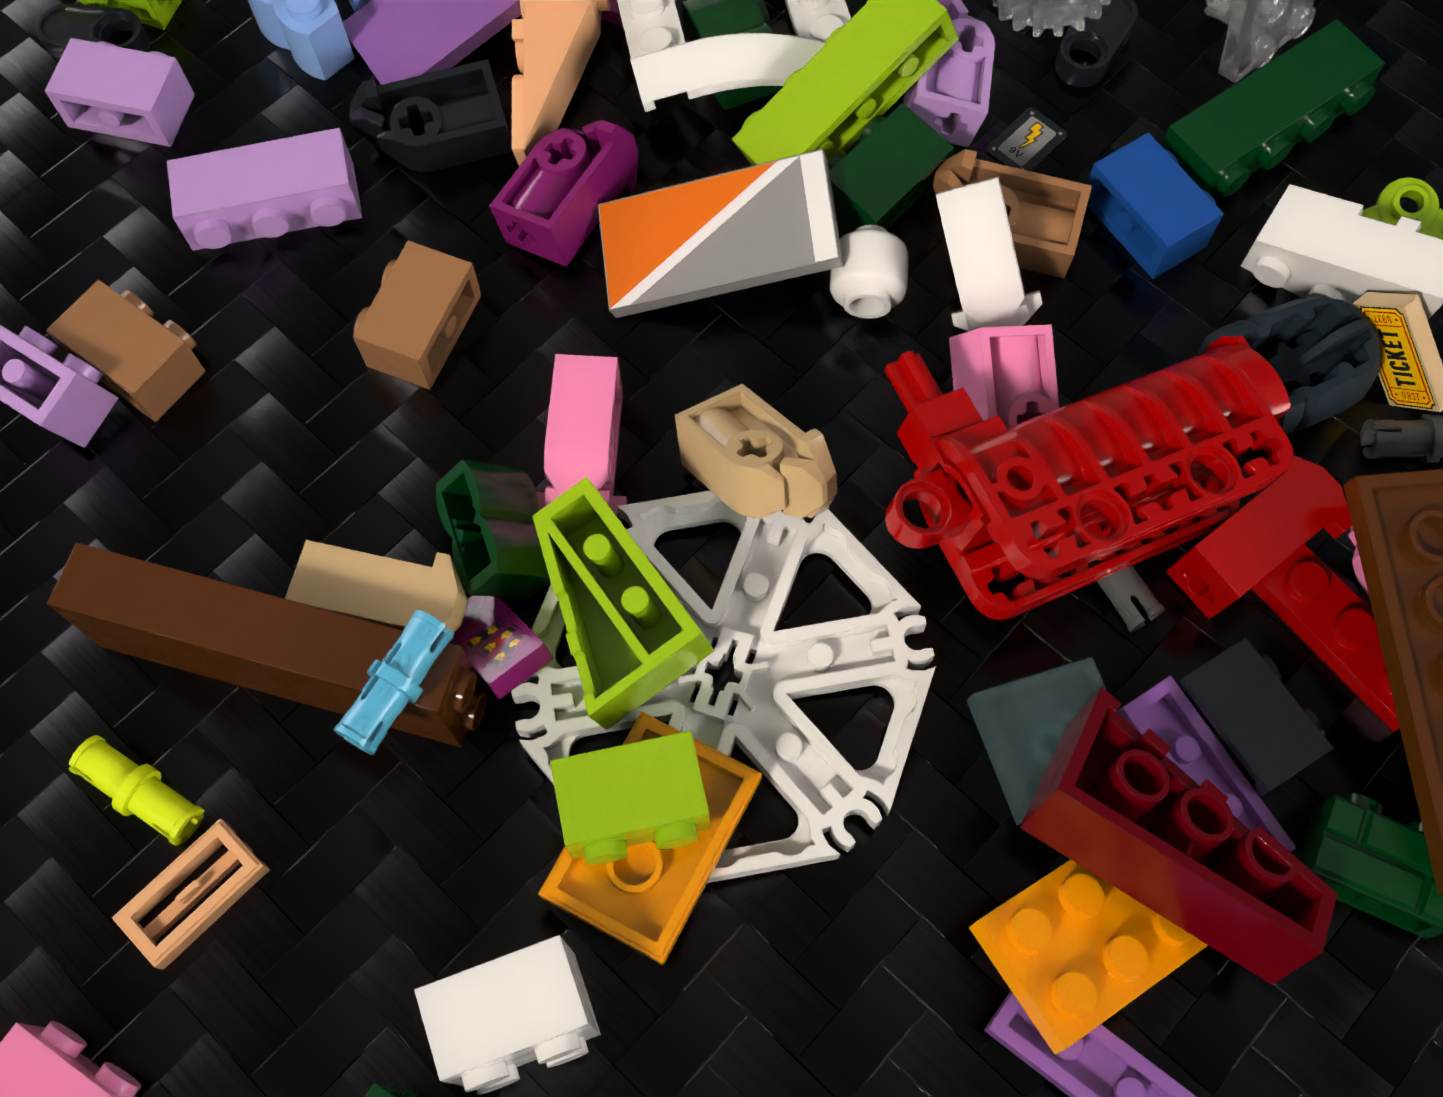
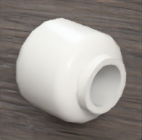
(872, 272)

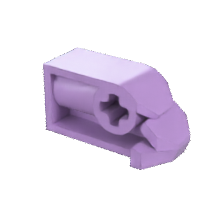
(957, 87)

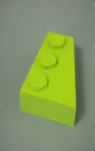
(616, 607)

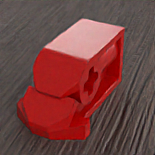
(1262, 536)

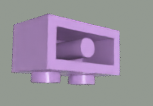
(49, 391)

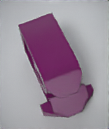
(557, 188)

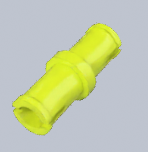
(136, 790)

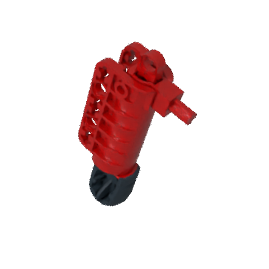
(1123, 458)

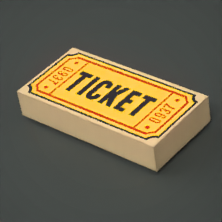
(1408, 353)

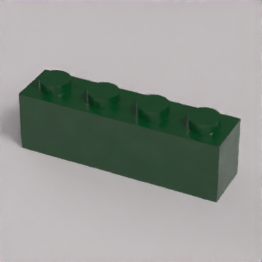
(1274, 110)

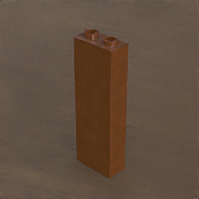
(255, 640)

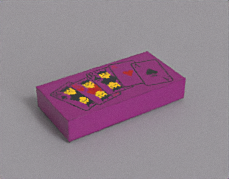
(499, 644)

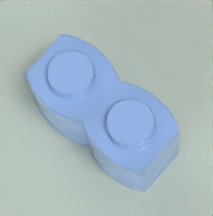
(308, 30)

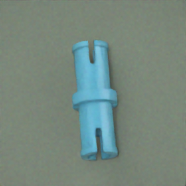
(394, 682)

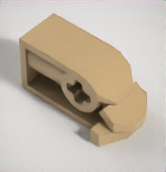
(756, 456)
(377, 586)

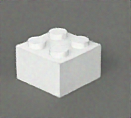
(507, 1016)

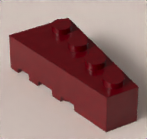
(1176, 845)

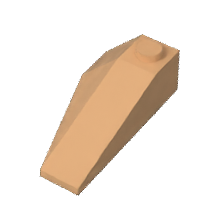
(552, 53)

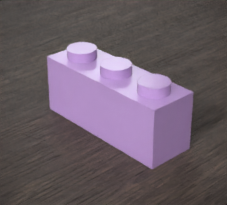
(263, 189)

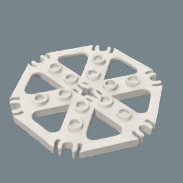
(785, 668)

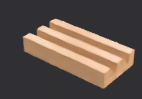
(208, 912)

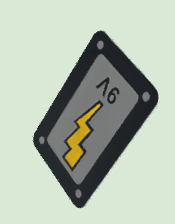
(1027, 140)

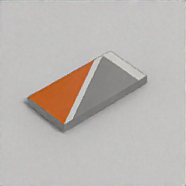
(719, 234)

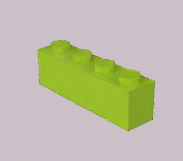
(849, 80)

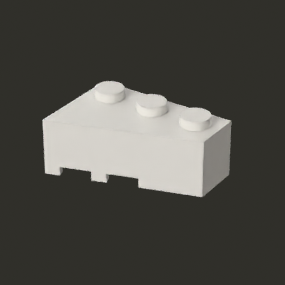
(1328, 250)

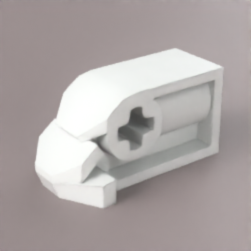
(984, 257)

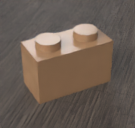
(417, 314)
(134, 352)

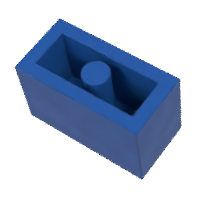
(1152, 205)

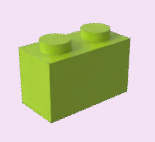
(630, 797)

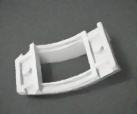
(671, 66)

